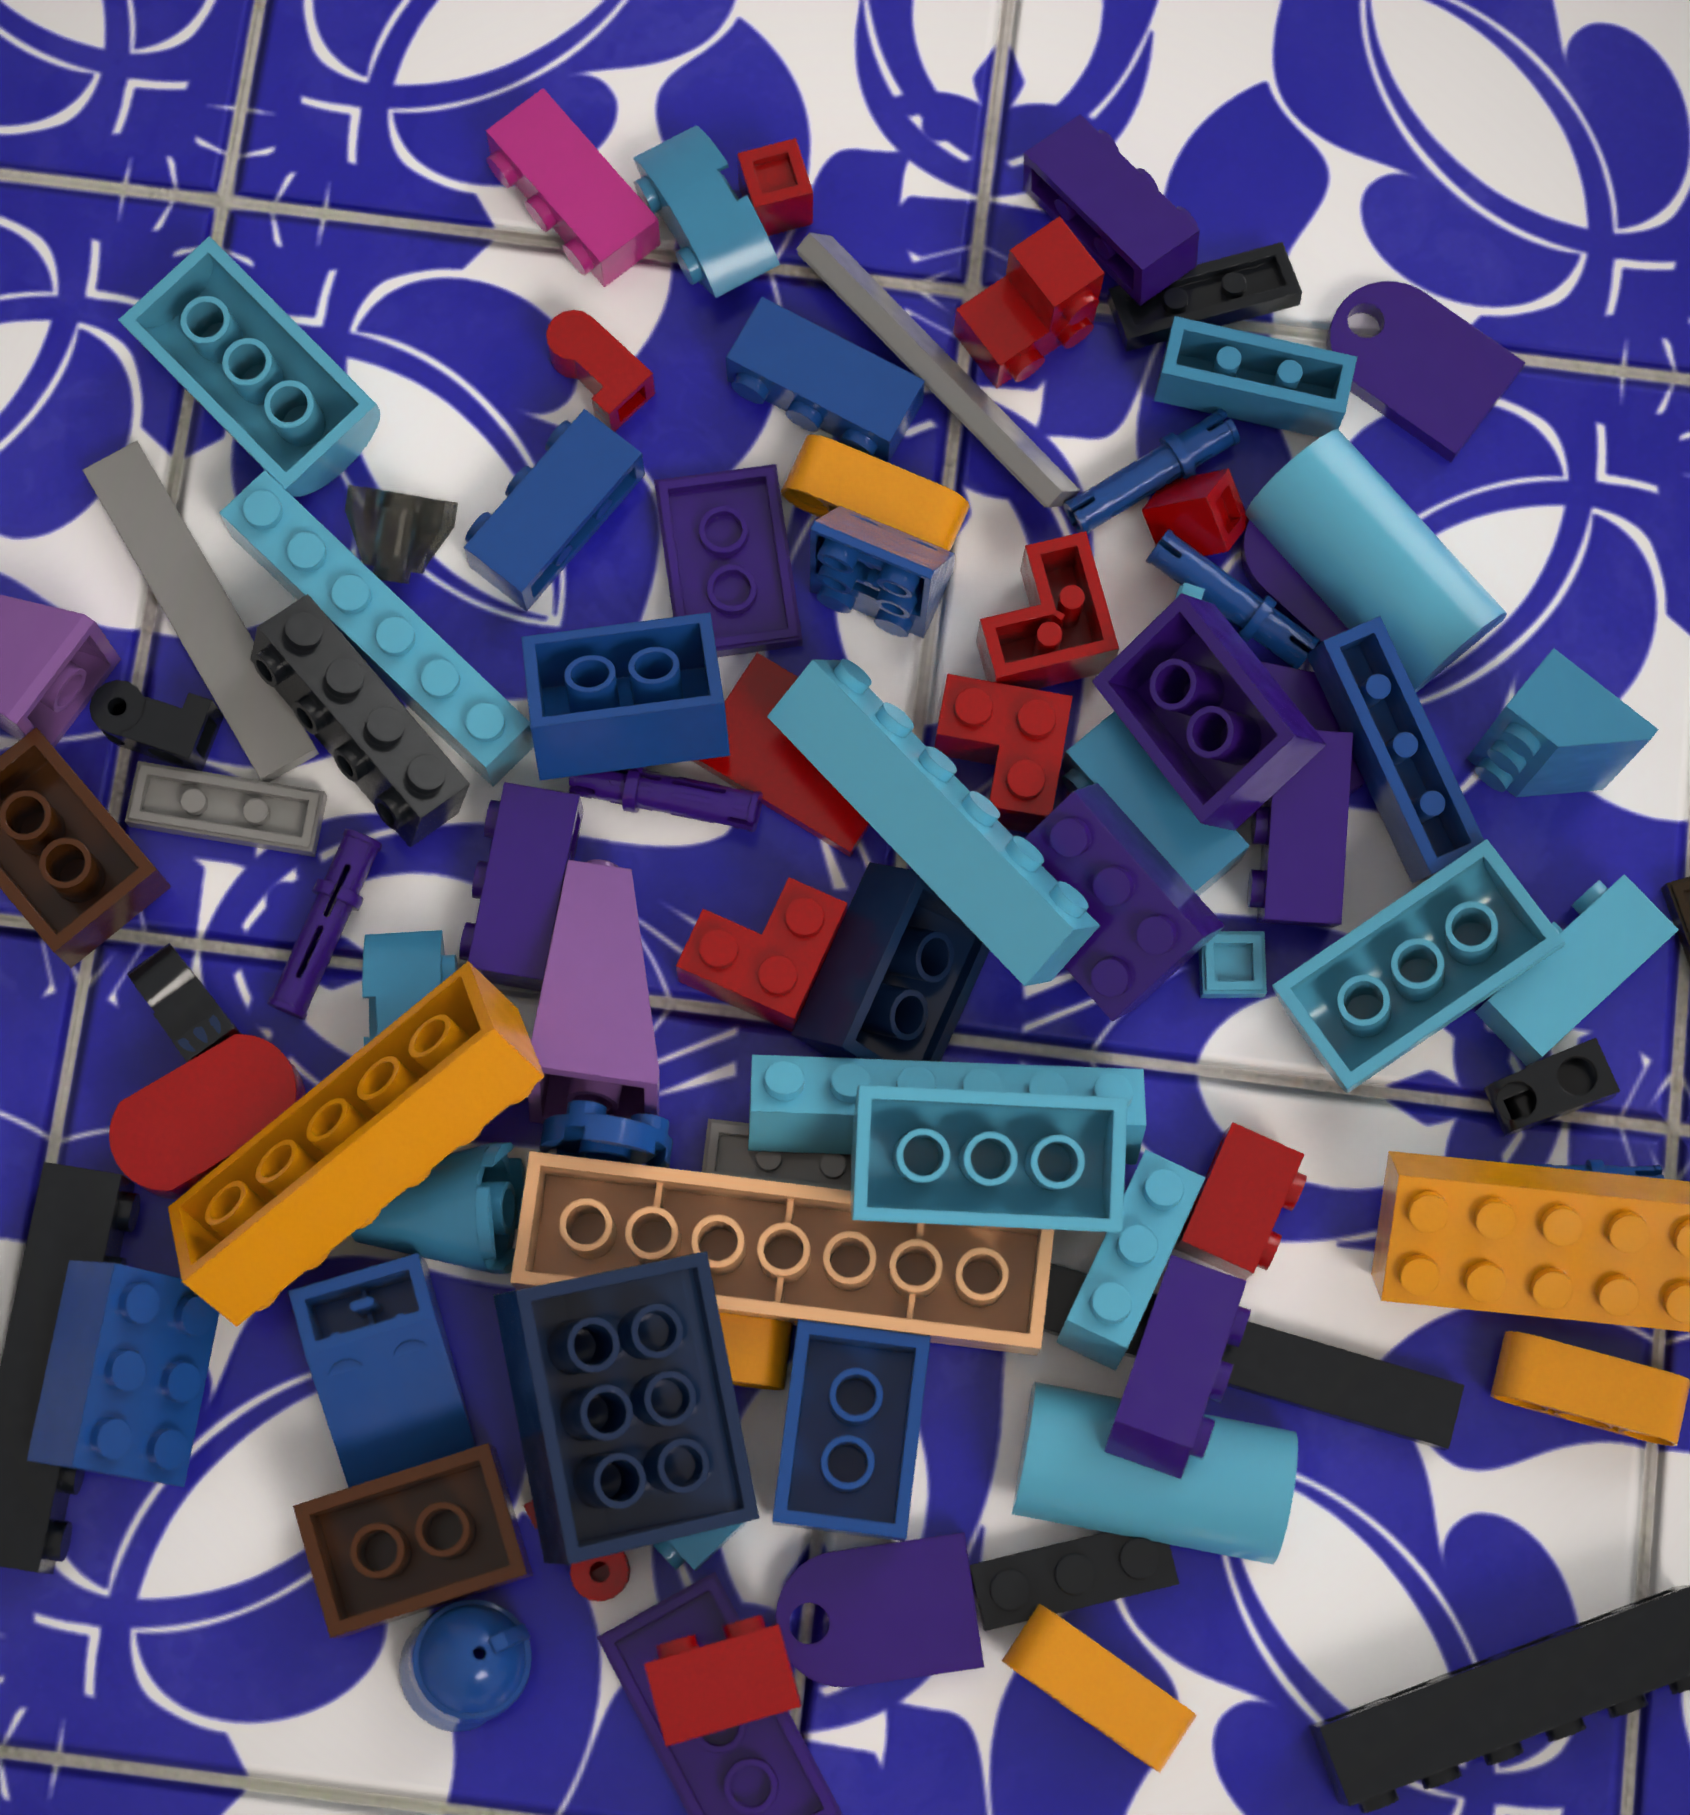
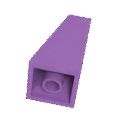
(48, 667)
(594, 1001)

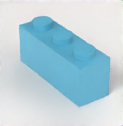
(1601, 950)
(1131, 1261)

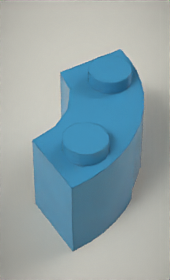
(715, 229)
(401, 972)

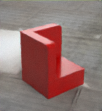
(777, 186)
(1199, 511)

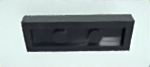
(1210, 293)
(1069, 1576)

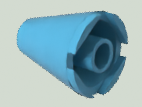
(458, 1213)

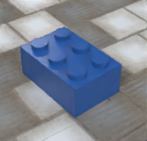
(625, 696)
(124, 1374)
(851, 1430)

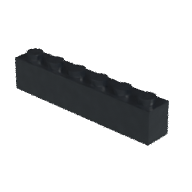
(77, 1218)
(1507, 1699)

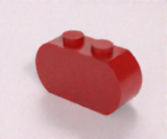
(201, 1113)

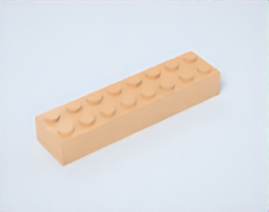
(786, 1251)

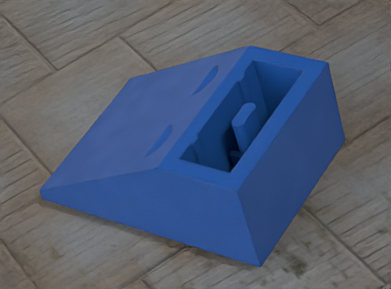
(877, 571)
(383, 1368)

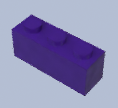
(1112, 208)
(1305, 841)
(521, 883)
(1179, 1368)

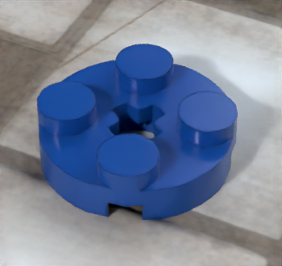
(592, 1134)

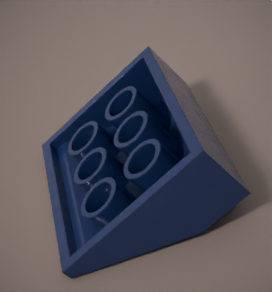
(625, 1408)

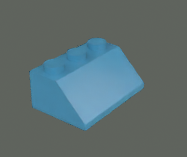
(1559, 735)

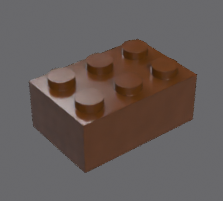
(66, 854)
(412, 1541)

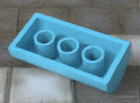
(254, 370)
(1373, 556)
(1416, 966)
(988, 1158)
(1223, 1504)

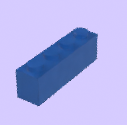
(1395, 748)

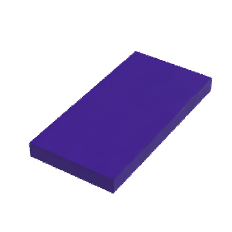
(733, 1771)

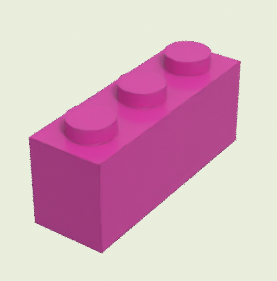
(572, 189)

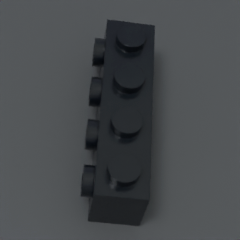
(358, 720)

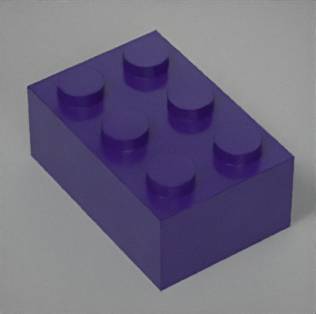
(1208, 713)
(1143, 906)

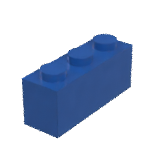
(823, 381)
(553, 508)

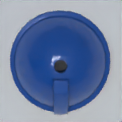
(448, 1682)

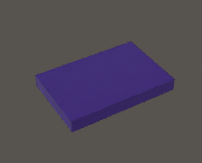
(730, 557)

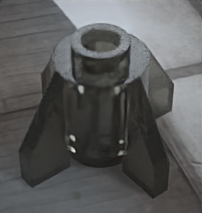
(397, 530)

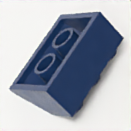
(892, 974)

